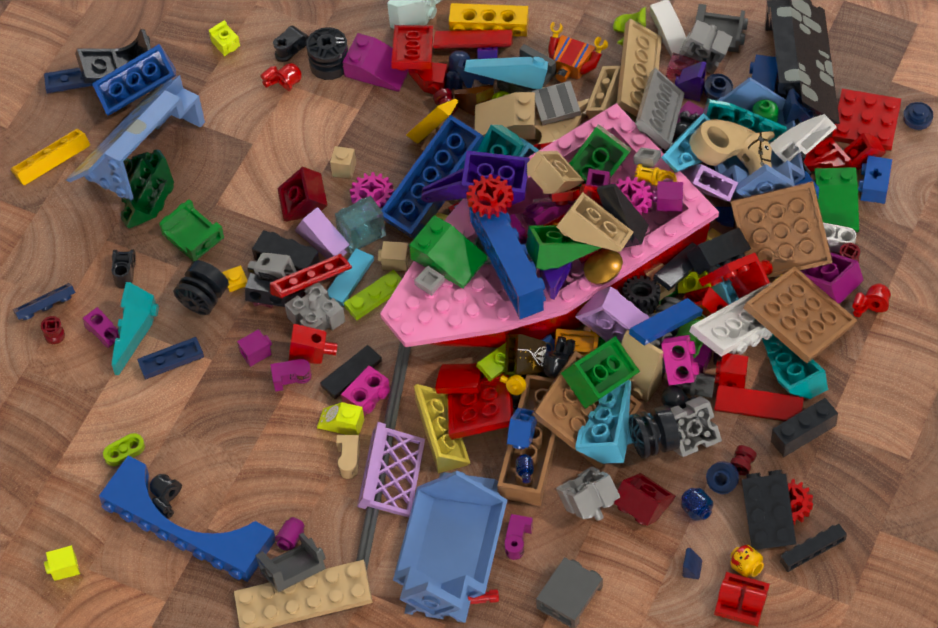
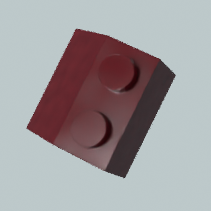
(302, 194)
(643, 499)

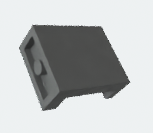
(729, 24)
(526, 51)
(293, 565)
(569, 592)

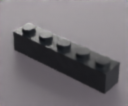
(813, 547)

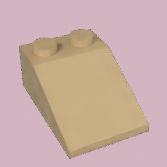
(512, 111)
(594, 225)
(649, 362)

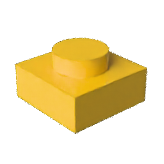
(236, 278)

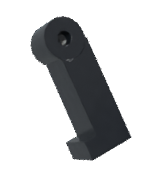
(259, 292)

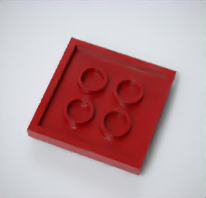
(867, 114)
(480, 411)

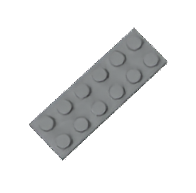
(659, 109)

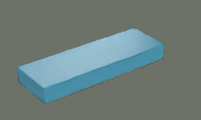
(348, 280)

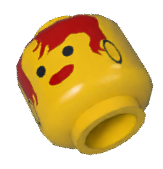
(746, 561)

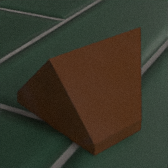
(470, 97)

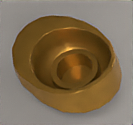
(603, 266)

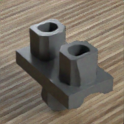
(701, 386)

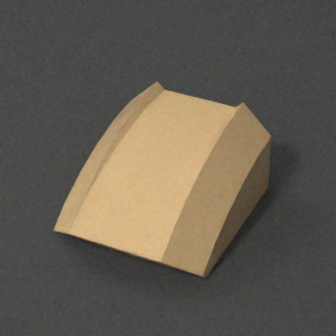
(552, 172)

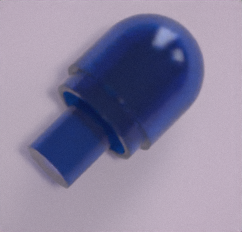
(524, 467)

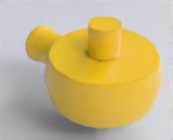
(515, 384)

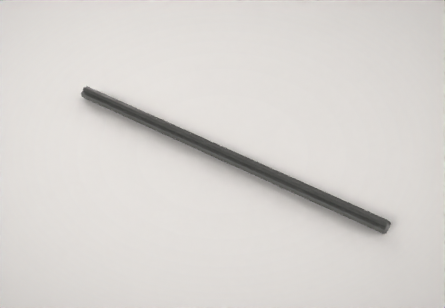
(390, 421)

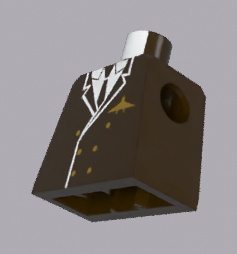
(524, 354)

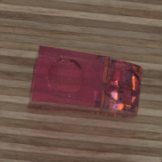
(678, 63)

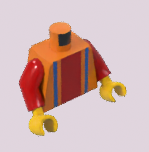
(573, 56)

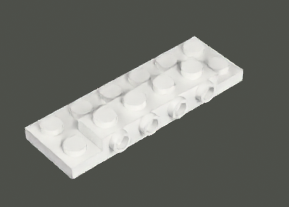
(731, 328)

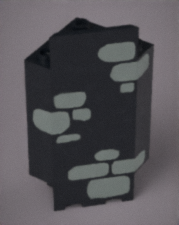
(803, 54)

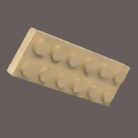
(639, 58)
(317, 595)

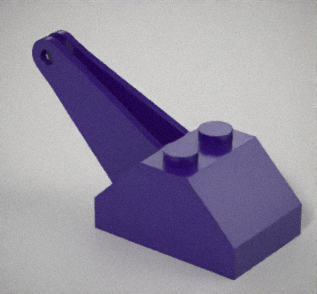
(478, 164)

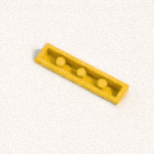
(431, 121)
(50, 156)

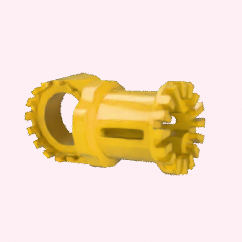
(653, 175)

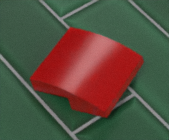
(458, 379)

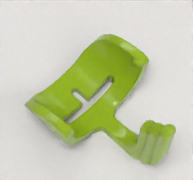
(619, 23)

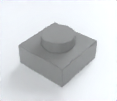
(647, 157)
(429, 280)

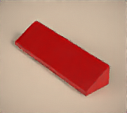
(473, 39)
(309, 276)
(757, 403)

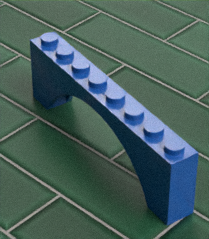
(232, 551)

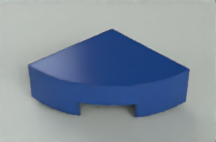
(725, 216)

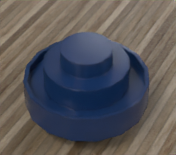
(717, 86)
(918, 115)
(722, 477)

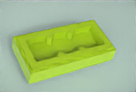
(493, 364)

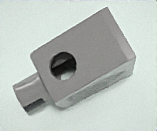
(272, 266)

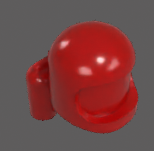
(285, 76)
(875, 300)

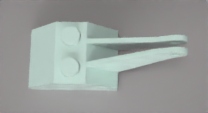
(411, 12)

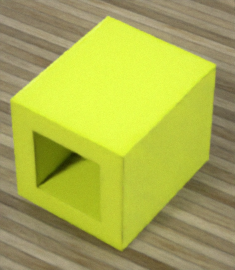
(61, 563)

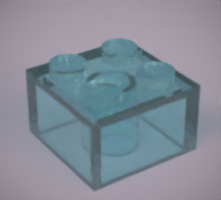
(361, 223)

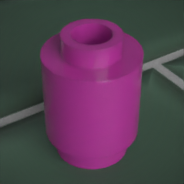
(289, 534)

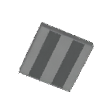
(556, 103)

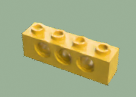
(489, 17)

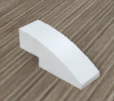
(668, 26)
(802, 137)

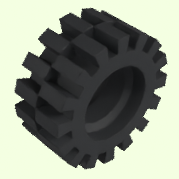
(645, 287)

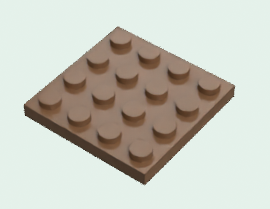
(784, 227)
(800, 314)
(565, 414)

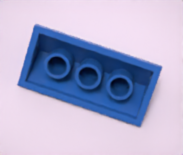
(134, 79)

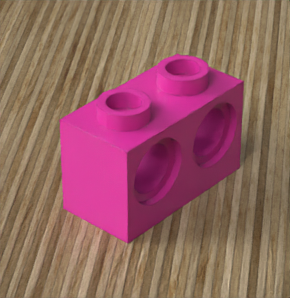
(674, 360)
(362, 389)

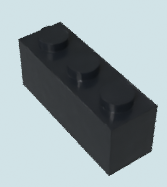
(271, 242)
(718, 251)
(804, 427)

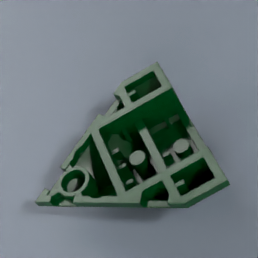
(150, 186)

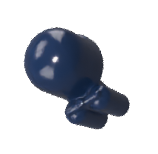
(453, 78)

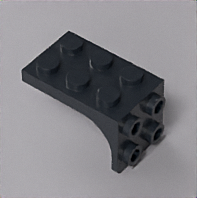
(100, 62)
(769, 510)

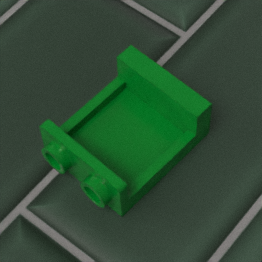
(190, 231)

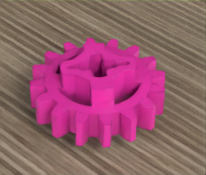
(372, 185)
(639, 194)

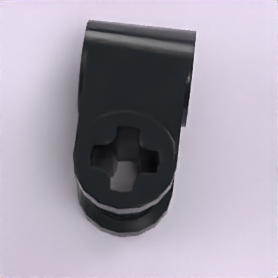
(289, 43)
(123, 267)

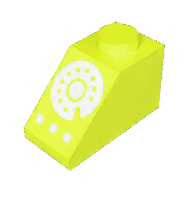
(342, 419)

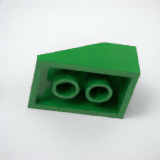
(599, 152)
(838, 196)
(552, 249)
(447, 252)
(600, 372)

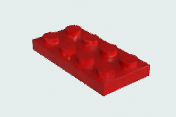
(412, 47)

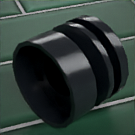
(326, 53)
(201, 287)
(654, 431)

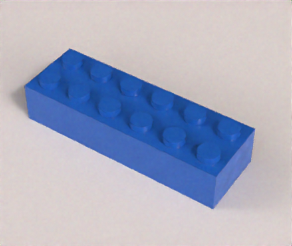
(440, 158)
(510, 262)

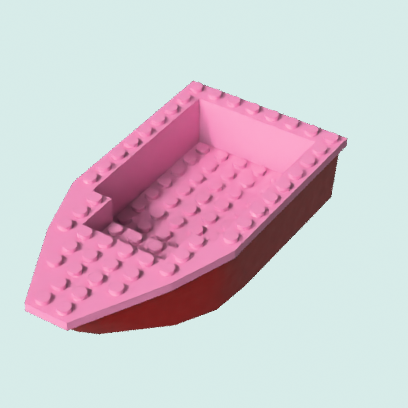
(482, 310)

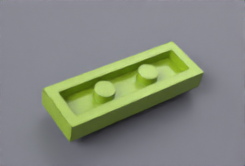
(373, 295)

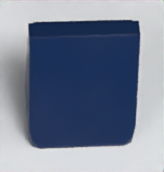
(692, 565)

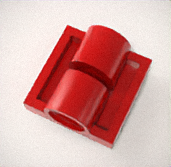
(741, 599)

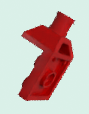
(744, 273)

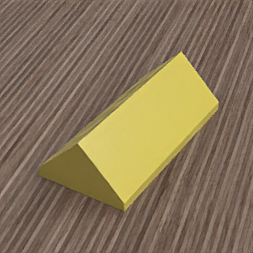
(433, 411)

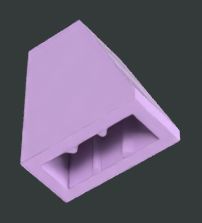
(711, 182)
(322, 234)

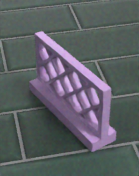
(375, 462)

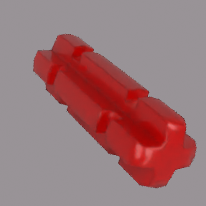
(492, 596)

